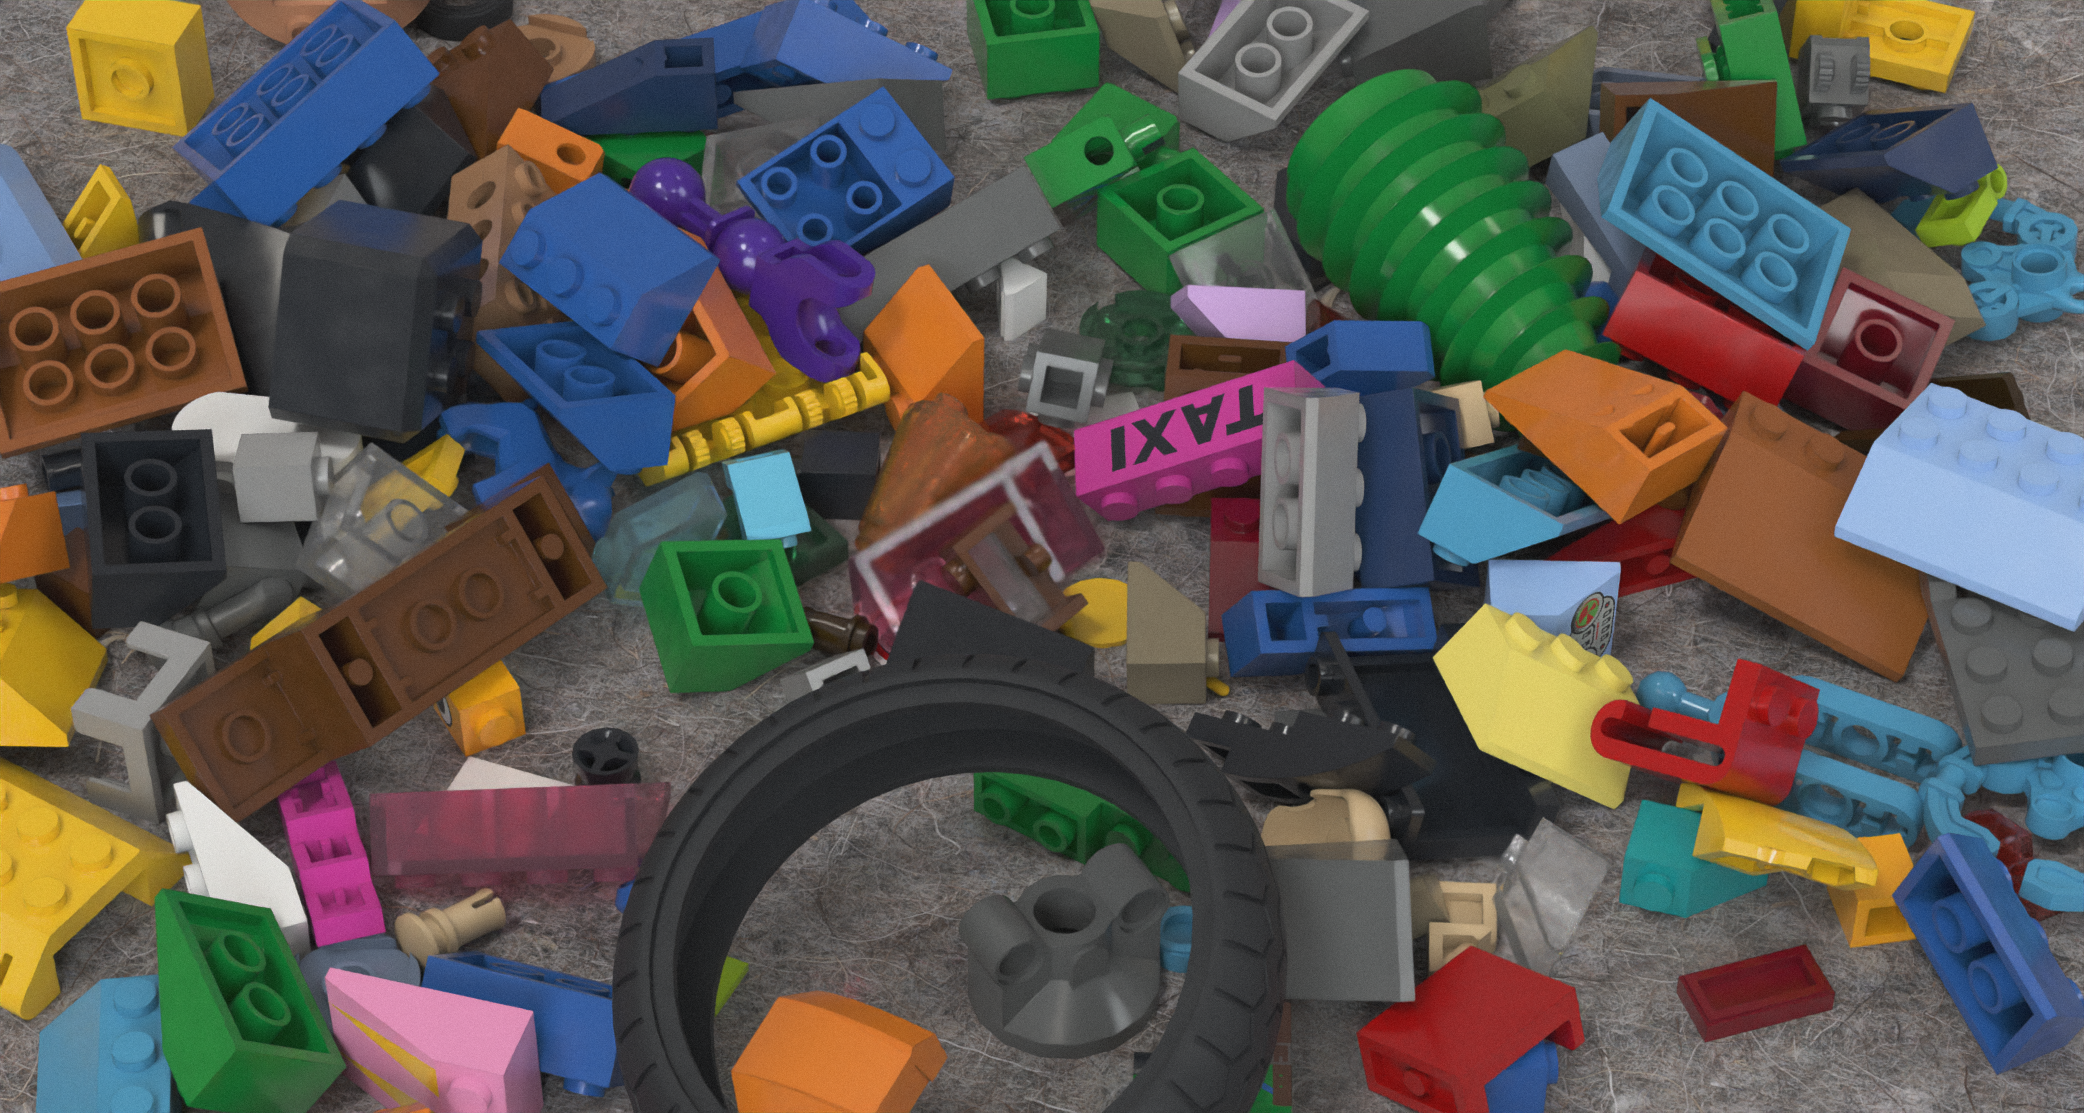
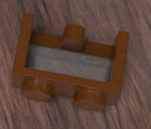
(1005, 572)

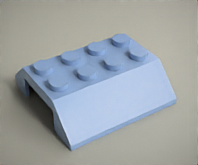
(1977, 503)

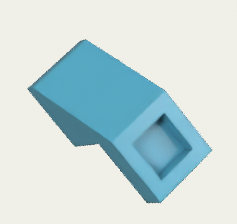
(767, 497)

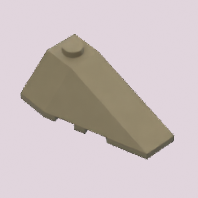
(1899, 261)

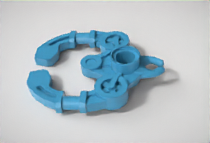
(2017, 280)
(2053, 810)

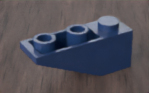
(644, 90)

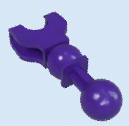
(786, 281)

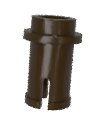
(840, 634)

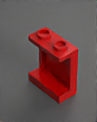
(1464, 1032)

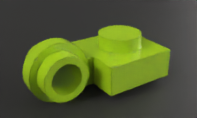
(1962, 219)

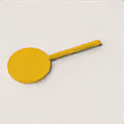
(1105, 619)

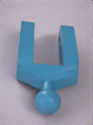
(1856, 785)

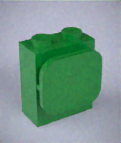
(1755, 50)

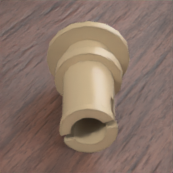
(449, 928)

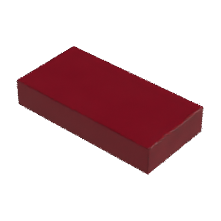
(1755, 993)

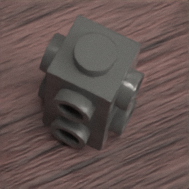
(1065, 377)

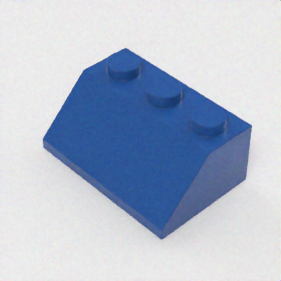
(611, 266)
(589, 390)
(1989, 952)
(569, 1012)

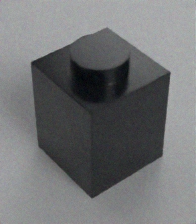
(838, 471)

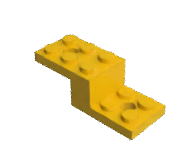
(1934, 30)

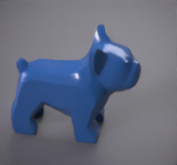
(519, 444)

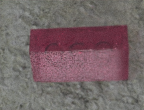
(515, 831)

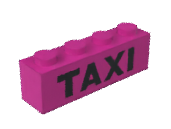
(1178, 445)

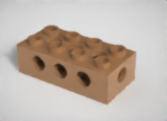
(494, 201)

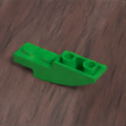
(1070, 820)

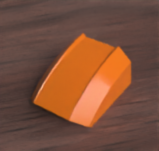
(834, 1058)

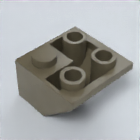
(1147, 35)

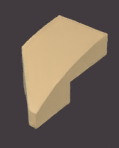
(1471, 923)

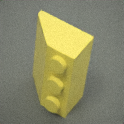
(1536, 699)

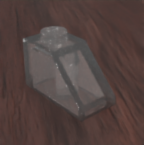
(1546, 892)

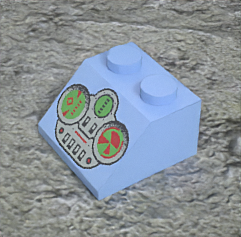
(1559, 597)

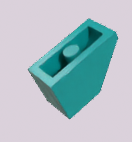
(1665, 875)

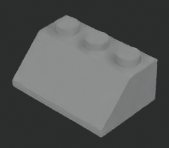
(1263, 63)
(1310, 489)

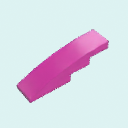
(329, 858)

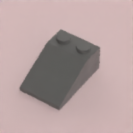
(917, 98)

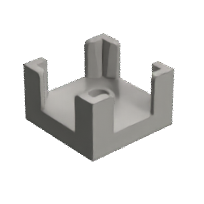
(128, 724)

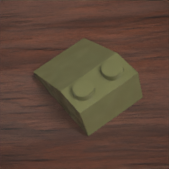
(1545, 97)

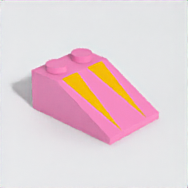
(434, 1046)

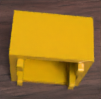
(141, 64)

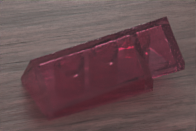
(1047, 515)

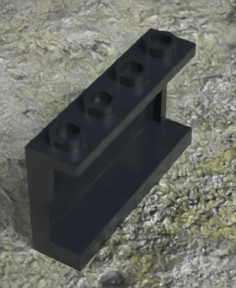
(1472, 798)

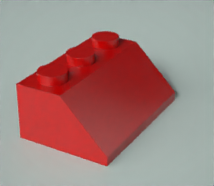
(1700, 335)

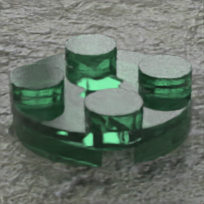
(1131, 316)

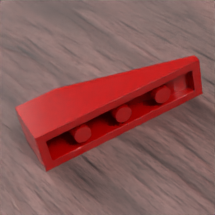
(1639, 544)

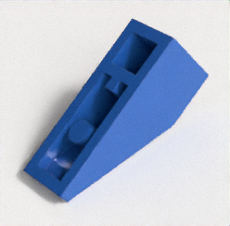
(1280, 631)

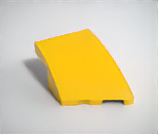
(1772, 840)

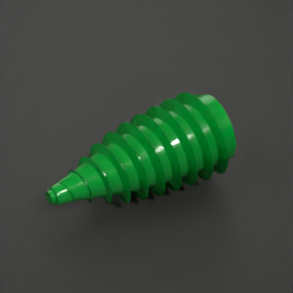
(1440, 226)

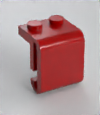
(1758, 733)

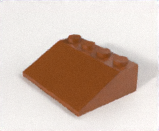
(112, 342)
(1766, 531)

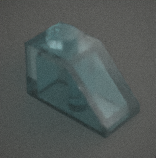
(677, 513)

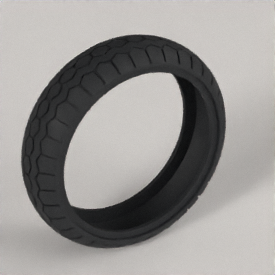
(928, 723)

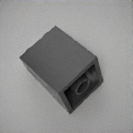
(1423, 35)
(1346, 920)

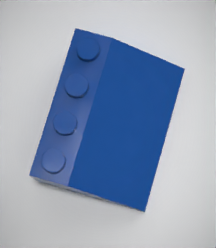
(308, 111)

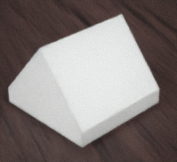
(1020, 298)

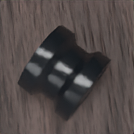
(606, 758)

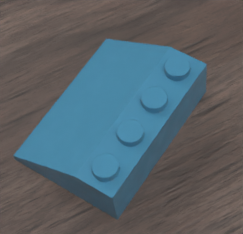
(1722, 221)

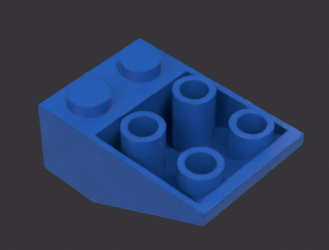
(816, 45)
(852, 179)

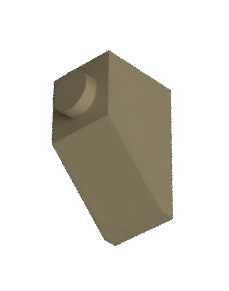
(1166, 642)

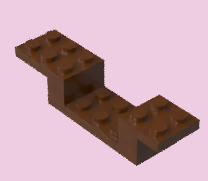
(386, 649)

